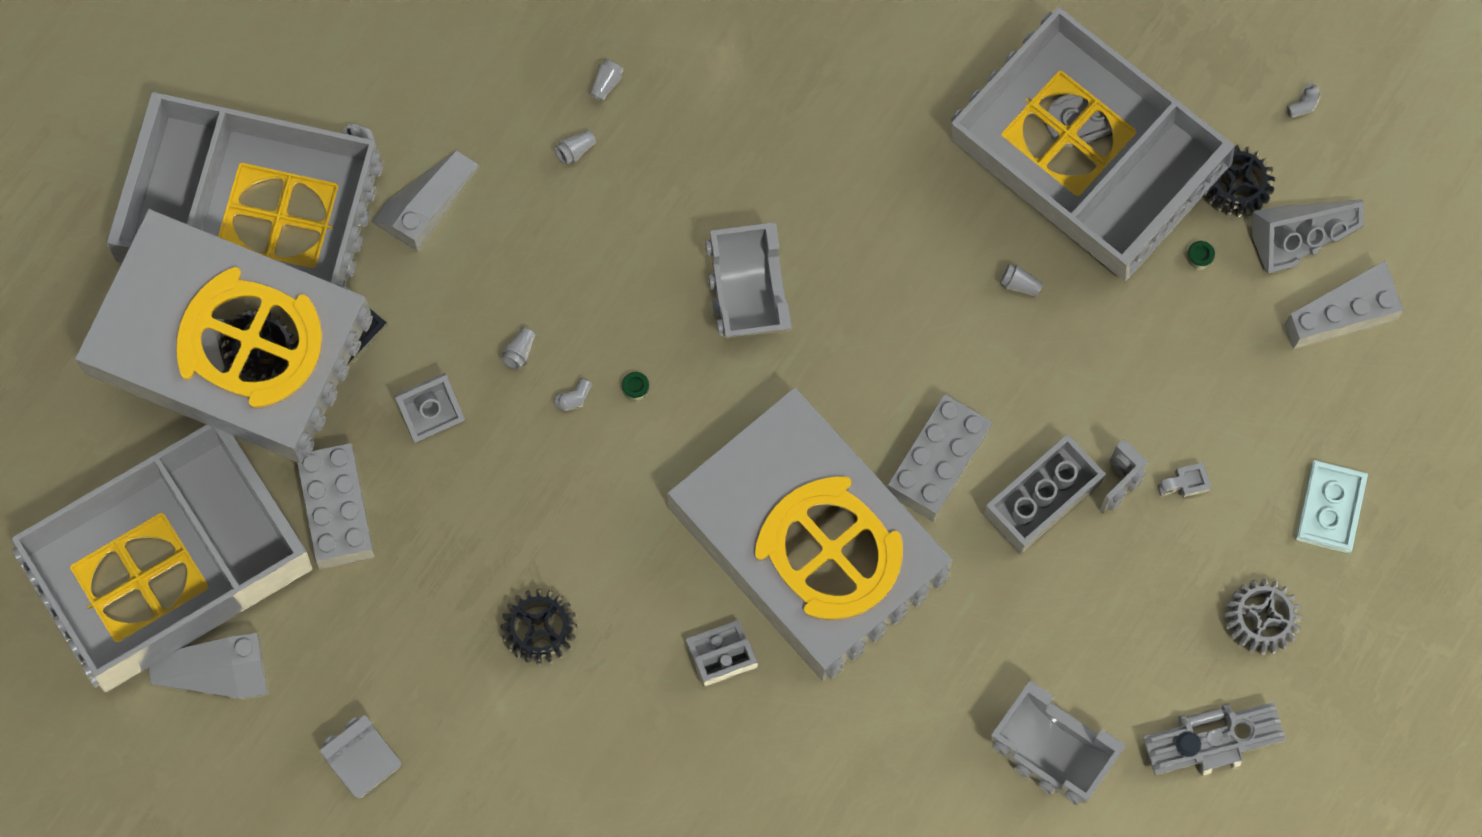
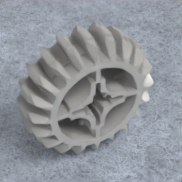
(1274, 619)

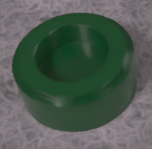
(1200, 255)
(635, 386)

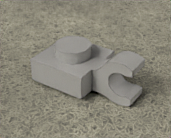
(1188, 479)

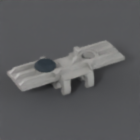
(1217, 747)

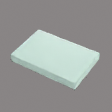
(1331, 507)

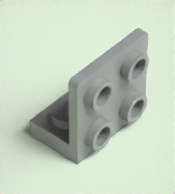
(1128, 463)

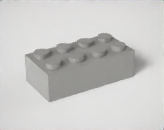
(939, 457)
(1044, 493)
(335, 506)

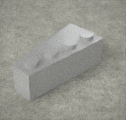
(1352, 307)

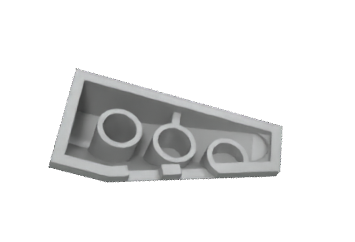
(421, 205)
(1294, 231)
(217, 667)

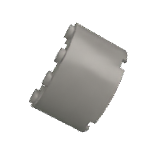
(747, 281)
(1054, 746)

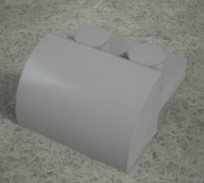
(721, 653)

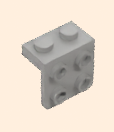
(360, 756)

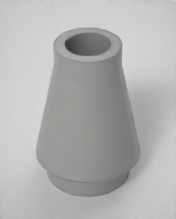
(606, 79)
(572, 148)
(1019, 280)
(518, 350)

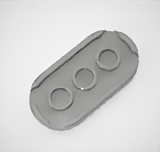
(1093, 130)

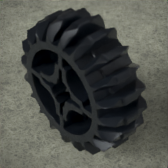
(1247, 187)
(272, 332)
(549, 634)

